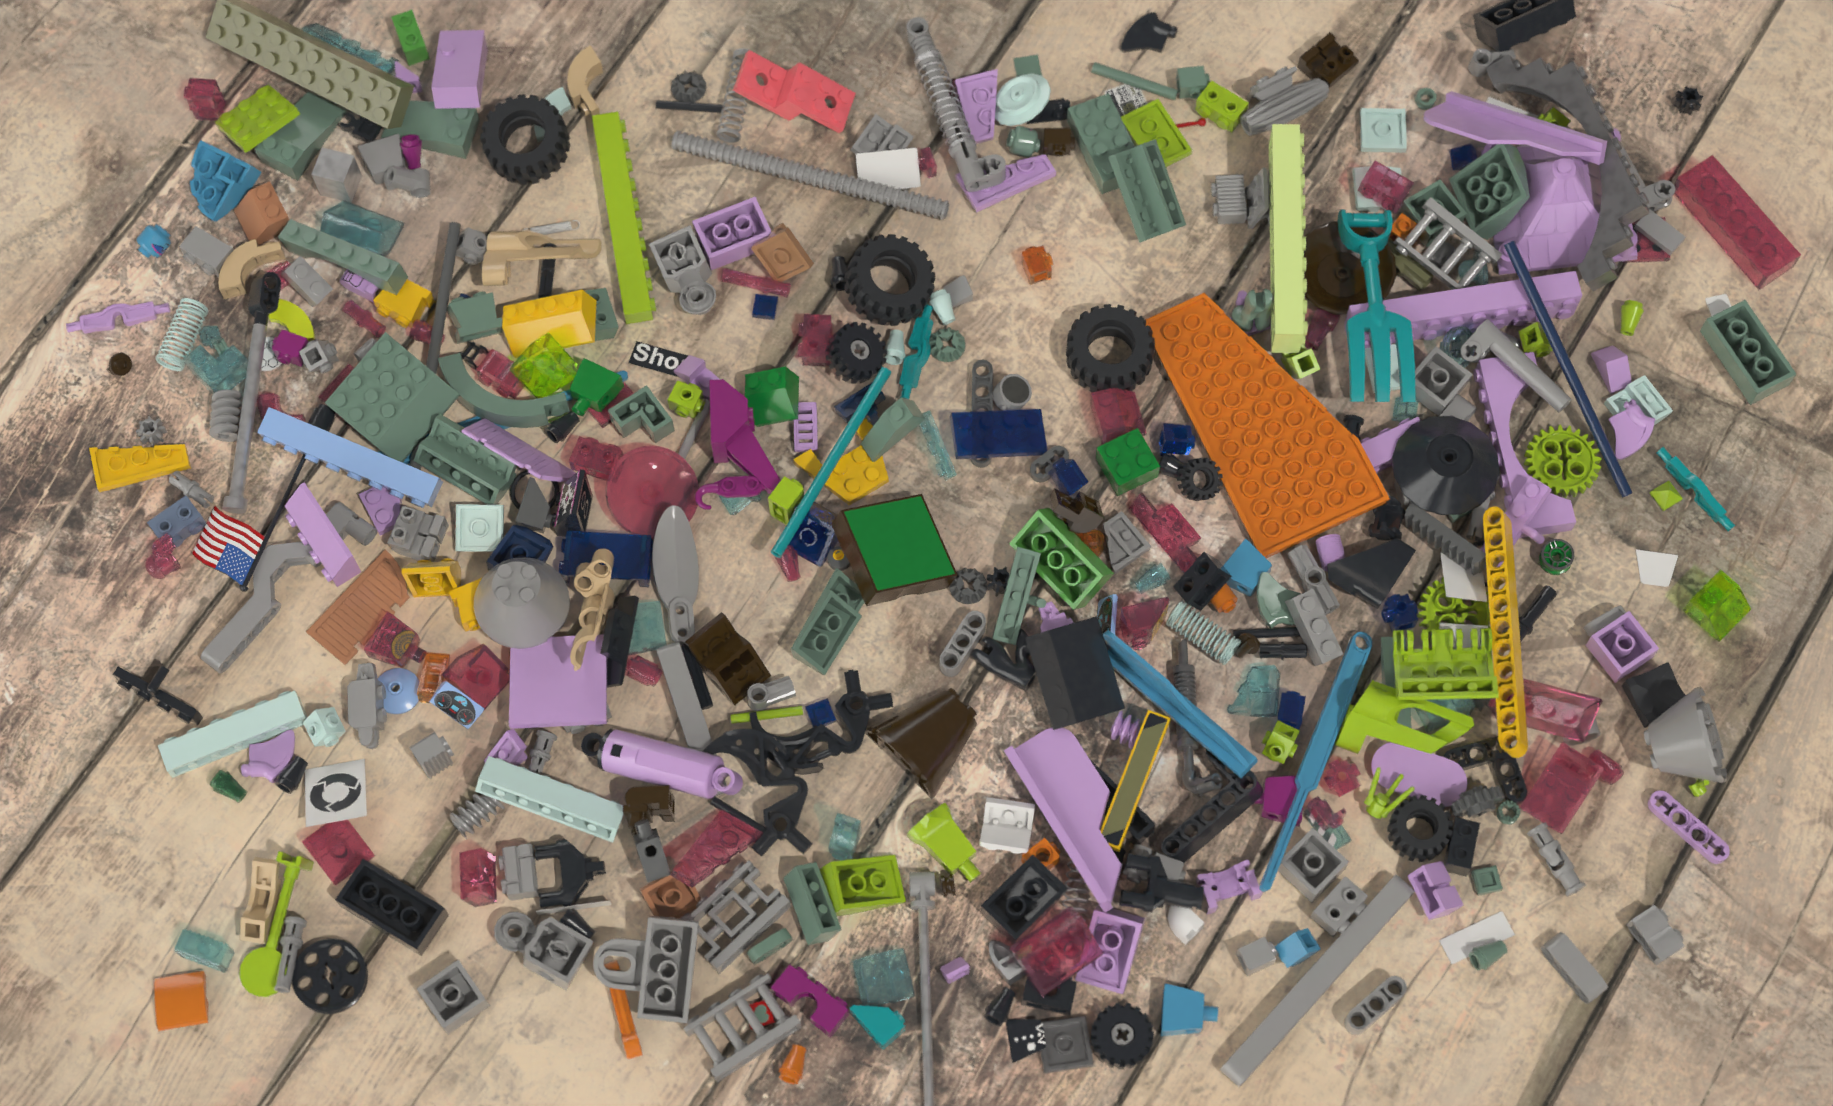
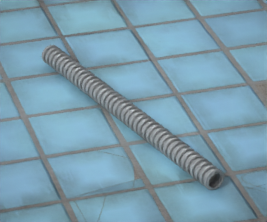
(810, 175)

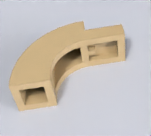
(581, 73)
(242, 262)
(262, 901)

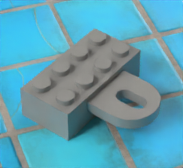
(659, 967)

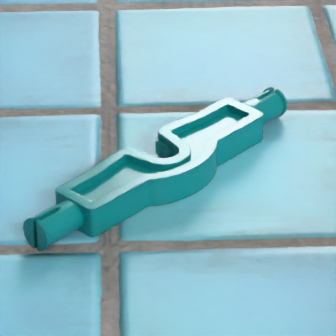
(918, 341)
(1703, 495)

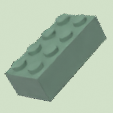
(1099, 135)
(1747, 352)

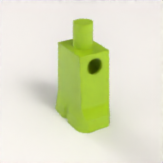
(945, 842)

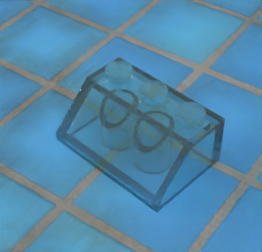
(362, 227)

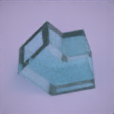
(209, 335)

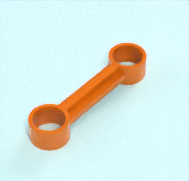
(624, 1017)

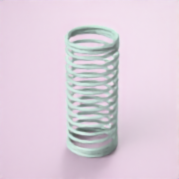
(168, 357)
(1230, 648)

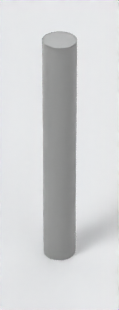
(688, 441)

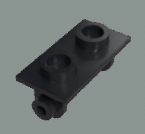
(1053, 111)

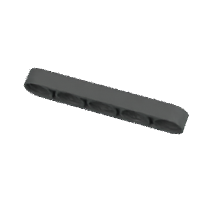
(982, 402)

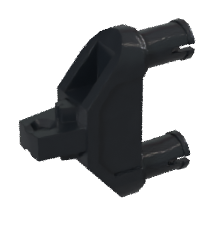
(575, 872)

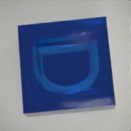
(765, 307)
(820, 713)

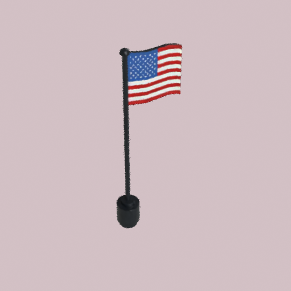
(234, 545)

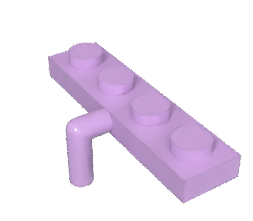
(1523, 510)

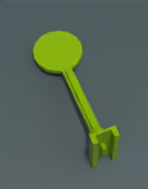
(261, 965)

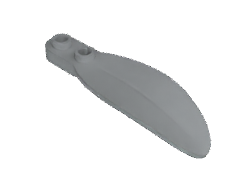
(676, 570)

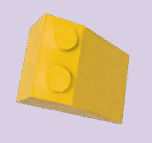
(432, 578)

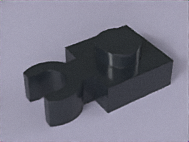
(361, 129)

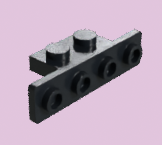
(618, 638)

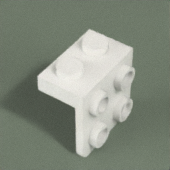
(1007, 825)

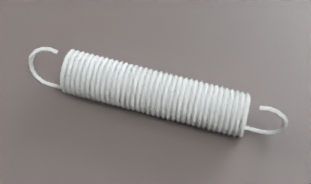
(553, 228)

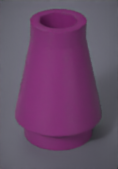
(411, 148)

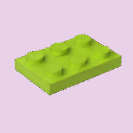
(1154, 123)

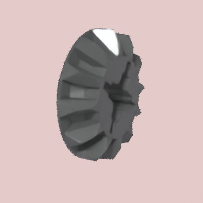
(694, 93)
(966, 595)

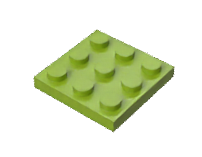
(257, 118)

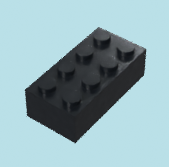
(1520, 20)
(392, 907)

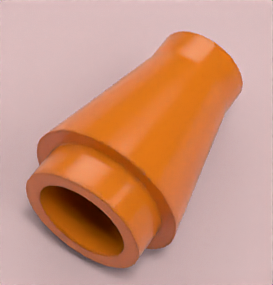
(793, 1066)

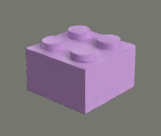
(1622, 646)

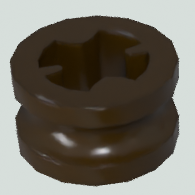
(948, 885)

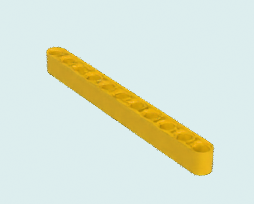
(1509, 640)

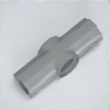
(1307, 567)

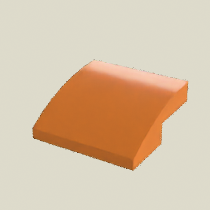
(180, 1000)

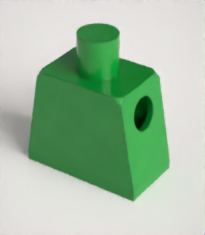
(594, 387)

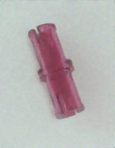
(364, 318)

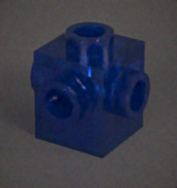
(1400, 612)

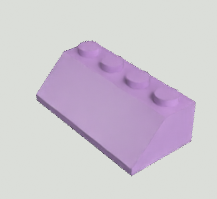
(321, 536)

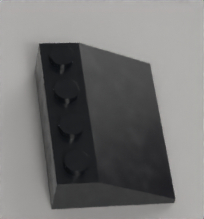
(1075, 673)

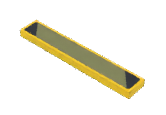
(1134, 779)

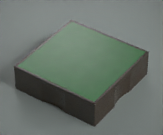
(894, 549)

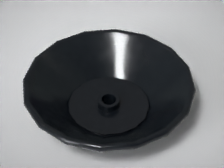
(1440, 484)

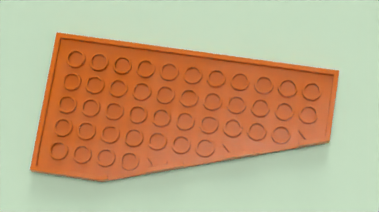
(1276, 445)

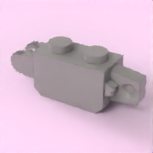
(366, 705)

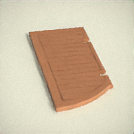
(361, 608)

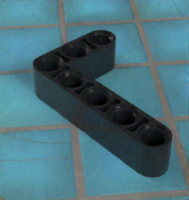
(1217, 807)

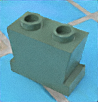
(474, 317)

